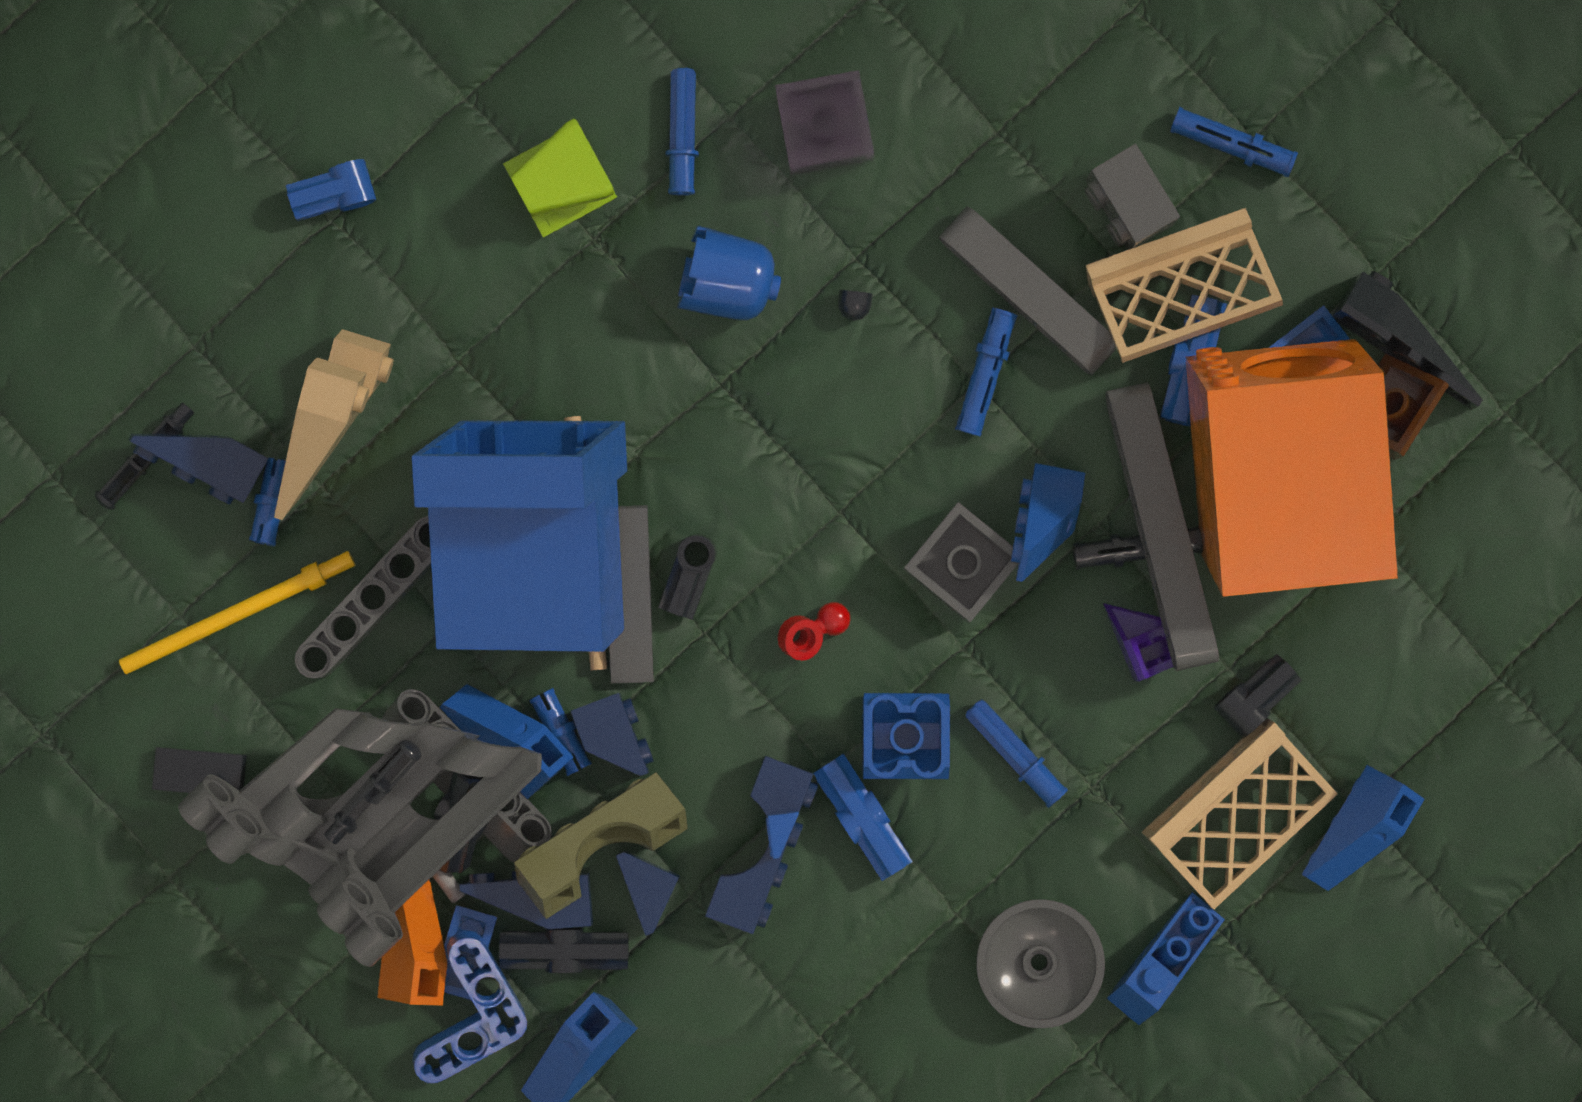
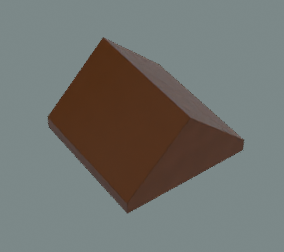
(1409, 402)

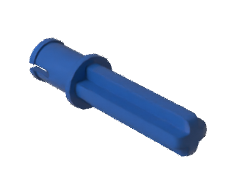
(682, 132)
(1016, 753)

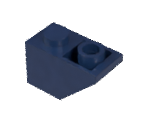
(609, 733)

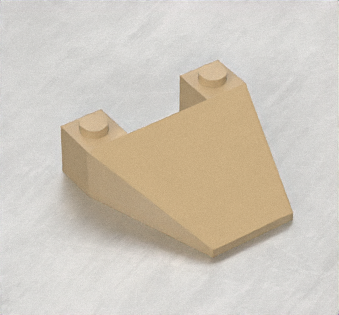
(327, 407)

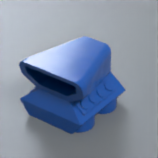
(906, 736)

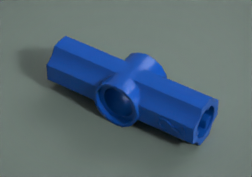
(1176, 400)
(862, 817)

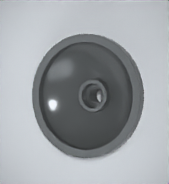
(1045, 995)

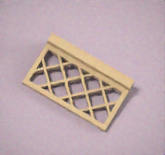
(1176, 252)
(1214, 787)

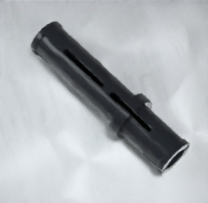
(1087, 553)

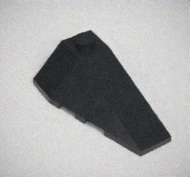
(1390, 325)

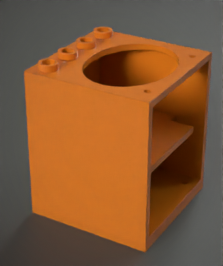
(1291, 466)

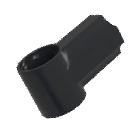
(687, 580)
(1251, 701)

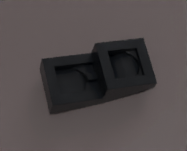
(184, 769)

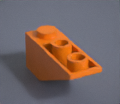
(417, 964)

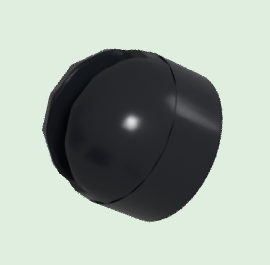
(854, 304)

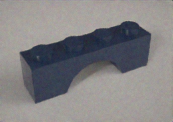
(743, 895)

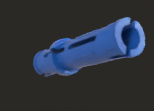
(1281, 160)
(986, 371)

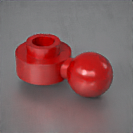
(831, 620)

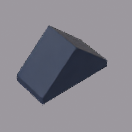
(648, 886)

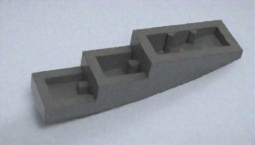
(633, 649)

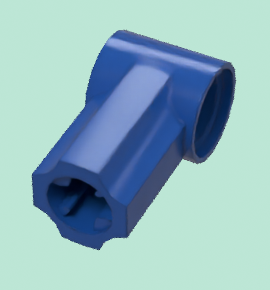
(342, 188)

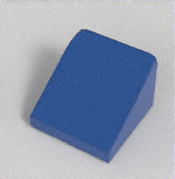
(779, 828)

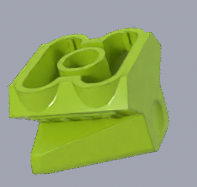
(560, 179)

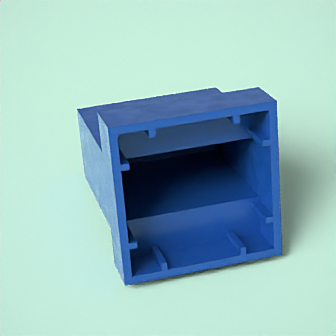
(524, 534)

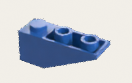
(1049, 516)
(504, 726)
(1367, 824)
(1165, 960)
(579, 1050)

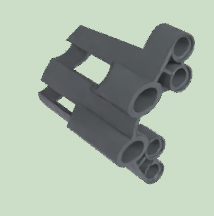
(393, 847)

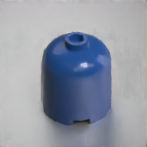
(727, 276)

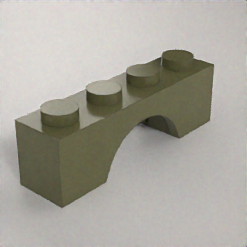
(641, 815)

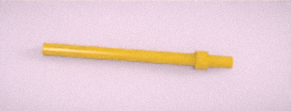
(311, 576)

